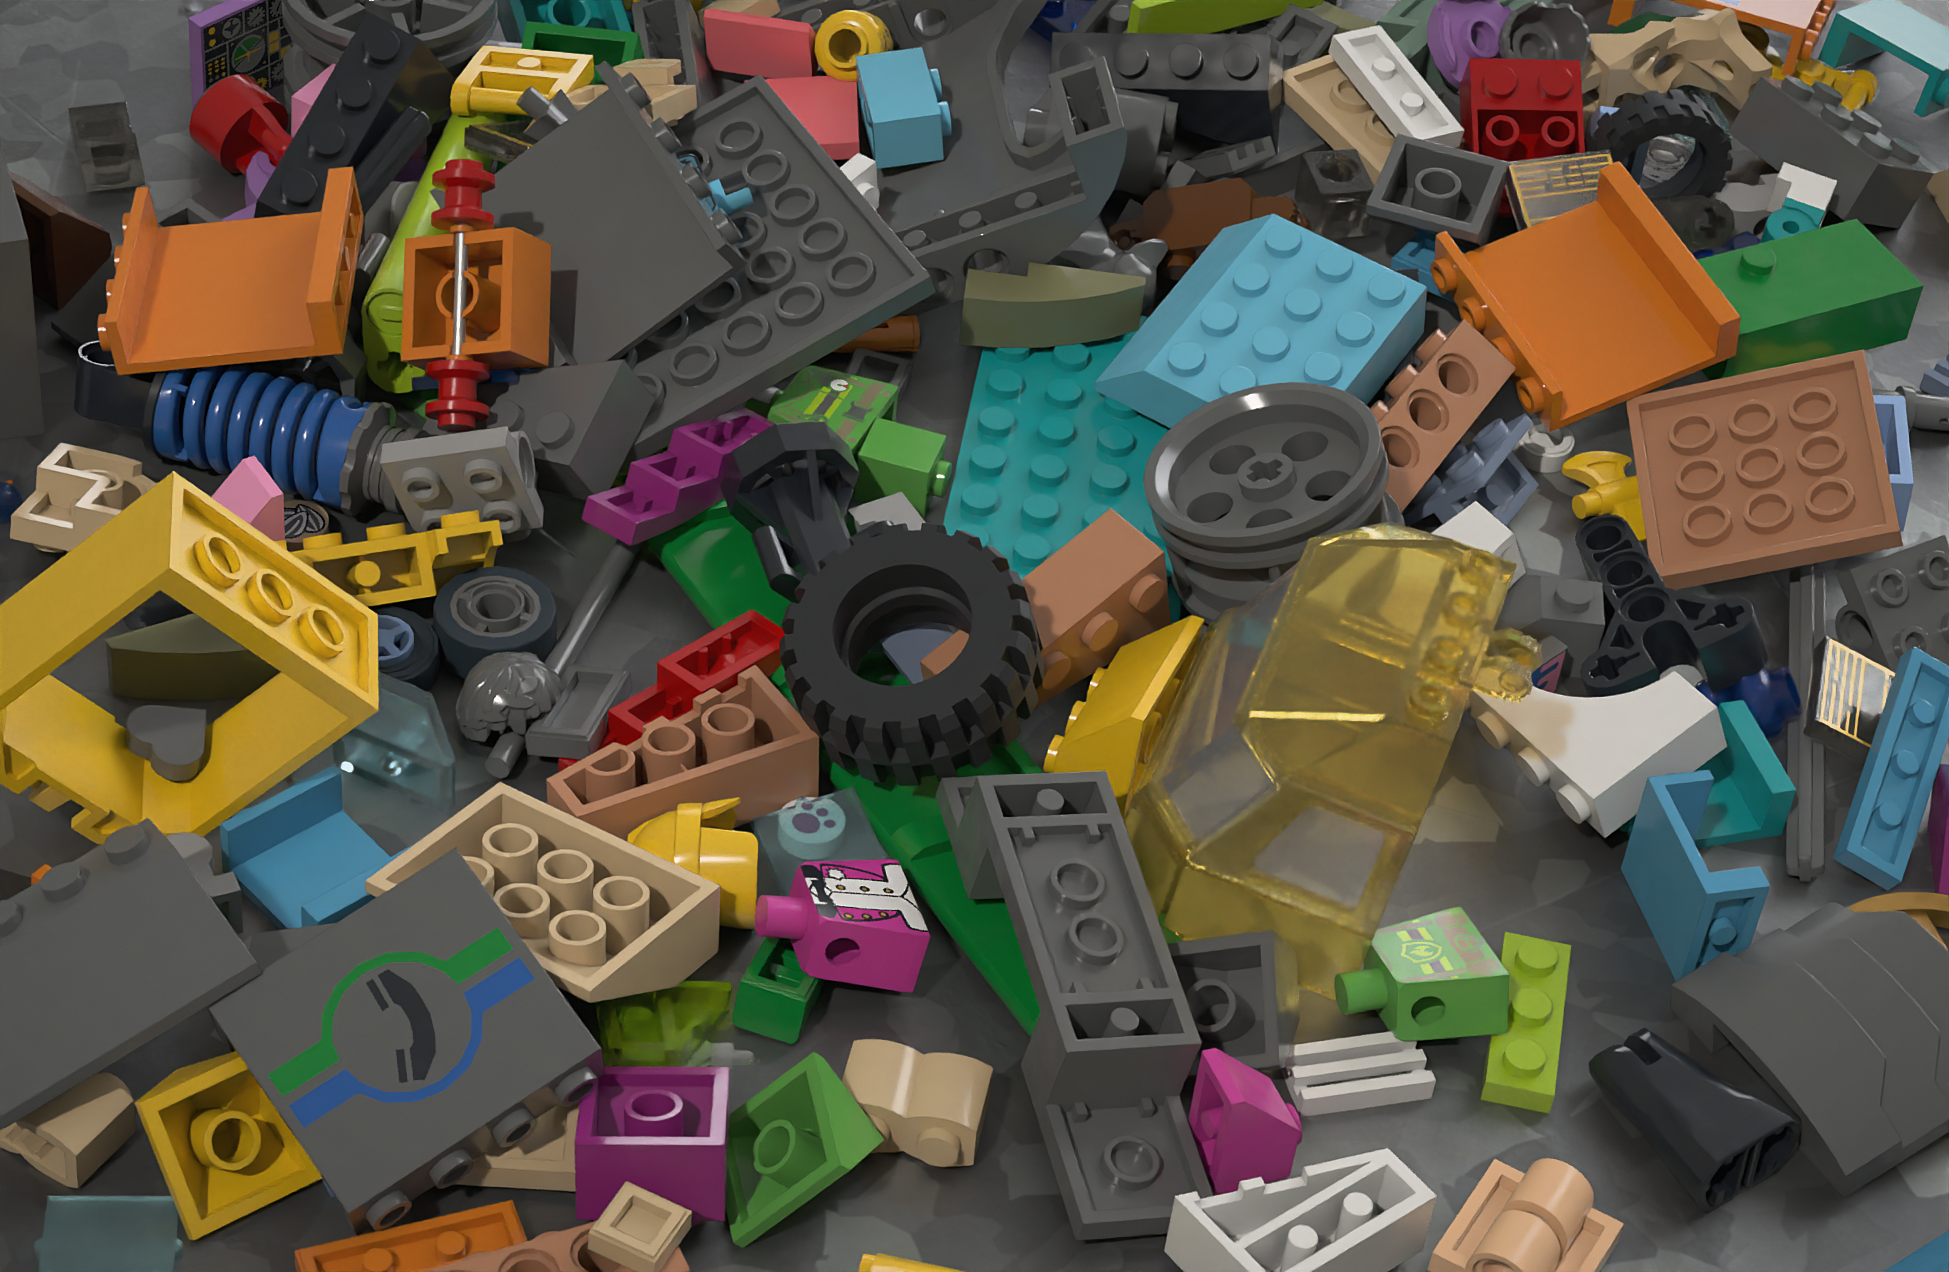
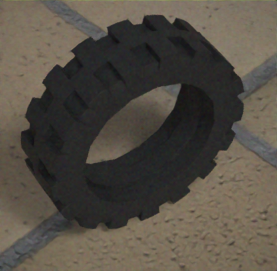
(1668, 115)

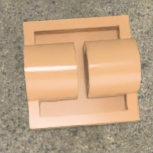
(1528, 1224)

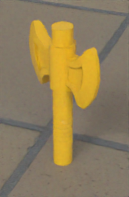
(1609, 488)

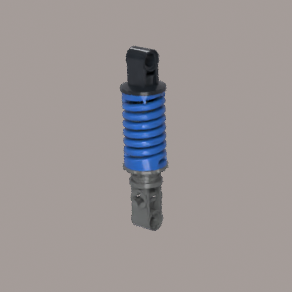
(300, 435)

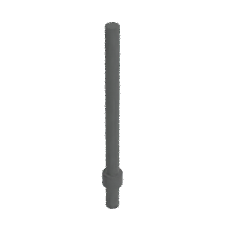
(569, 644)

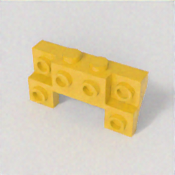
(401, 565)

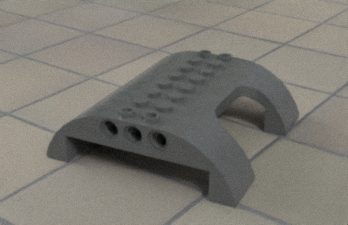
(990, 197)

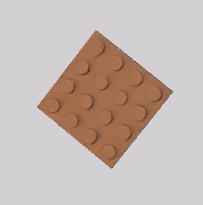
(1762, 471)

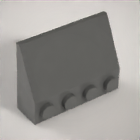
(105, 963)

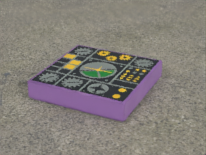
(236, 40)

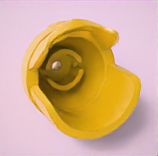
(712, 853)

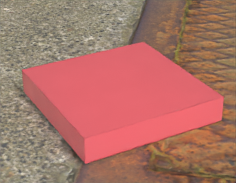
(825, 109)

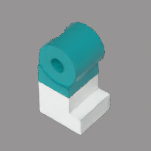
(1797, 202)

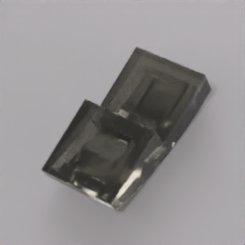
(106, 147)

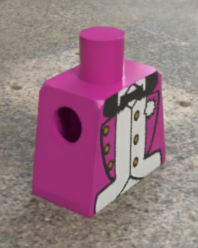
(850, 923)

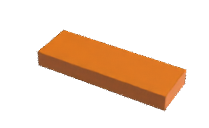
(418, 1244)

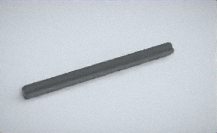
(1804, 754)

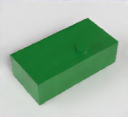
(1813, 297)

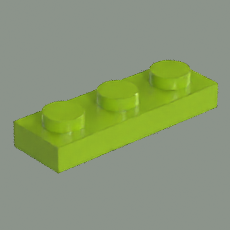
(1525, 1059)

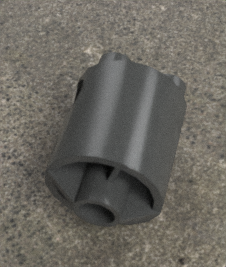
(1149, 128)

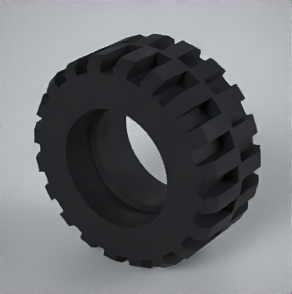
(895, 584)

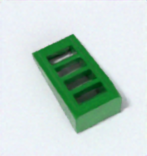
(775, 993)

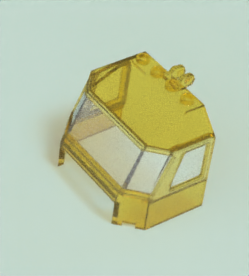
(1319, 741)

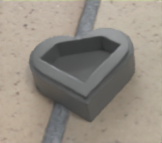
(169, 738)

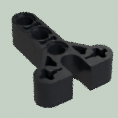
(1657, 624)

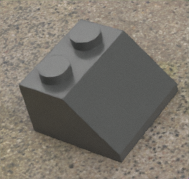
(1439, 190)

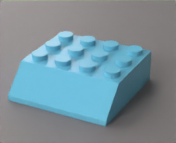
(1265, 311)

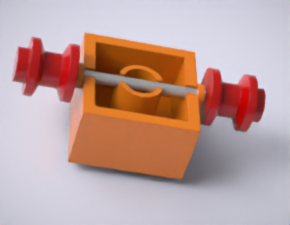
(472, 298)

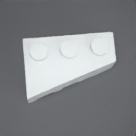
(1334, 1218)

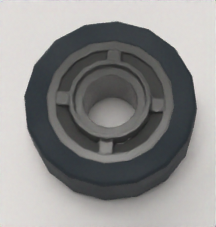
(491, 614)

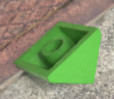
(791, 1146)

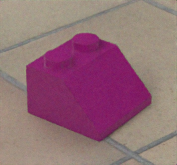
(658, 1132)

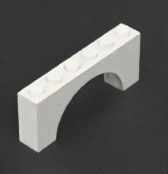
(1593, 747)

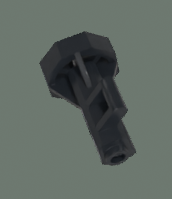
(793, 498)

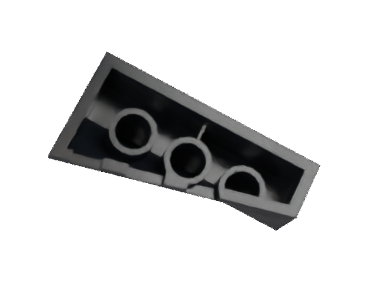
(1222, 81)
(363, 96)

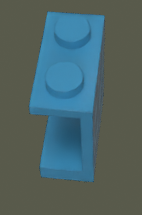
(302, 854)
(1686, 907)

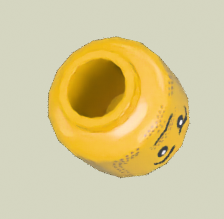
(846, 36)

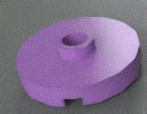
(1462, 32)

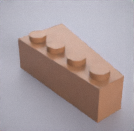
(1086, 603)
(726, 747)

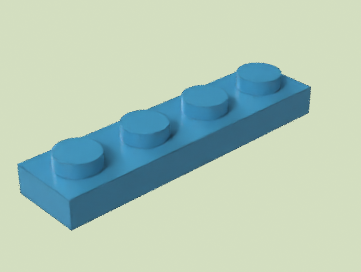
(1898, 772)

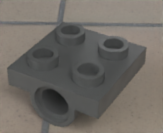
(1898, 604)

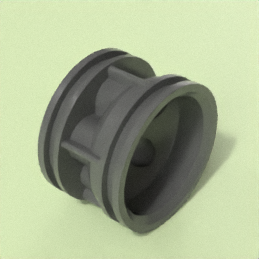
(1256, 479)

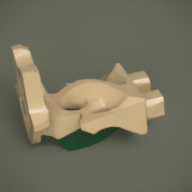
(1695, 53)

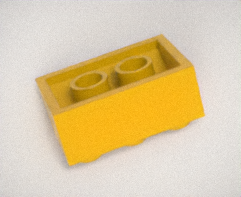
(1127, 709)

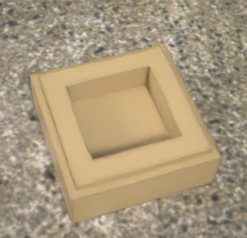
(639, 1229)

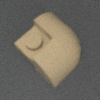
(76, 496)

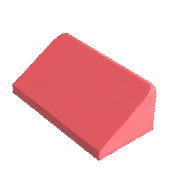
(759, 45)

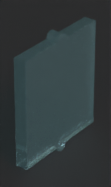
(815, 830)
(109, 1234)

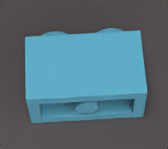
(902, 107)

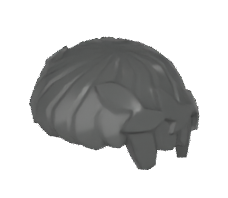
(1544, 33)
(505, 693)

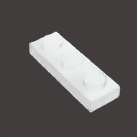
(1394, 86)

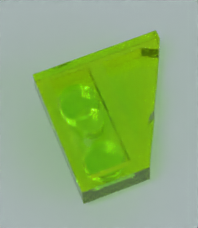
(662, 1024)

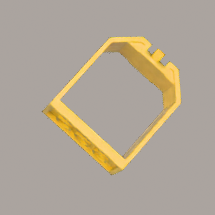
(236, 582)

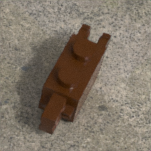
(1194, 216)

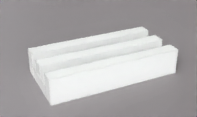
(1353, 1062)

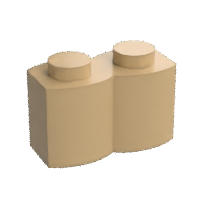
(921, 1101)
(75, 1130)

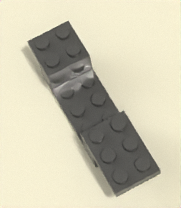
(1110, 1002)

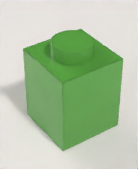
(903, 461)

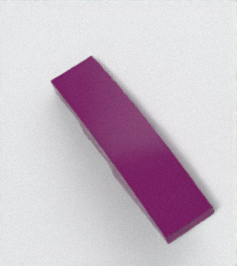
(675, 483)

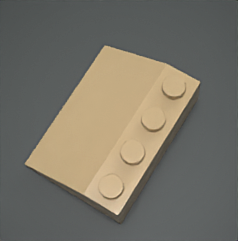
(582, 900)

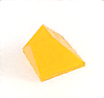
(221, 1144)

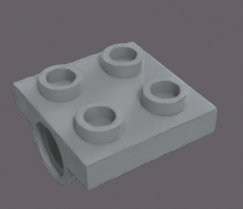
(465, 473)

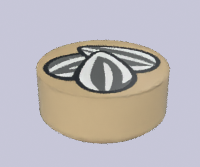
(303, 520)

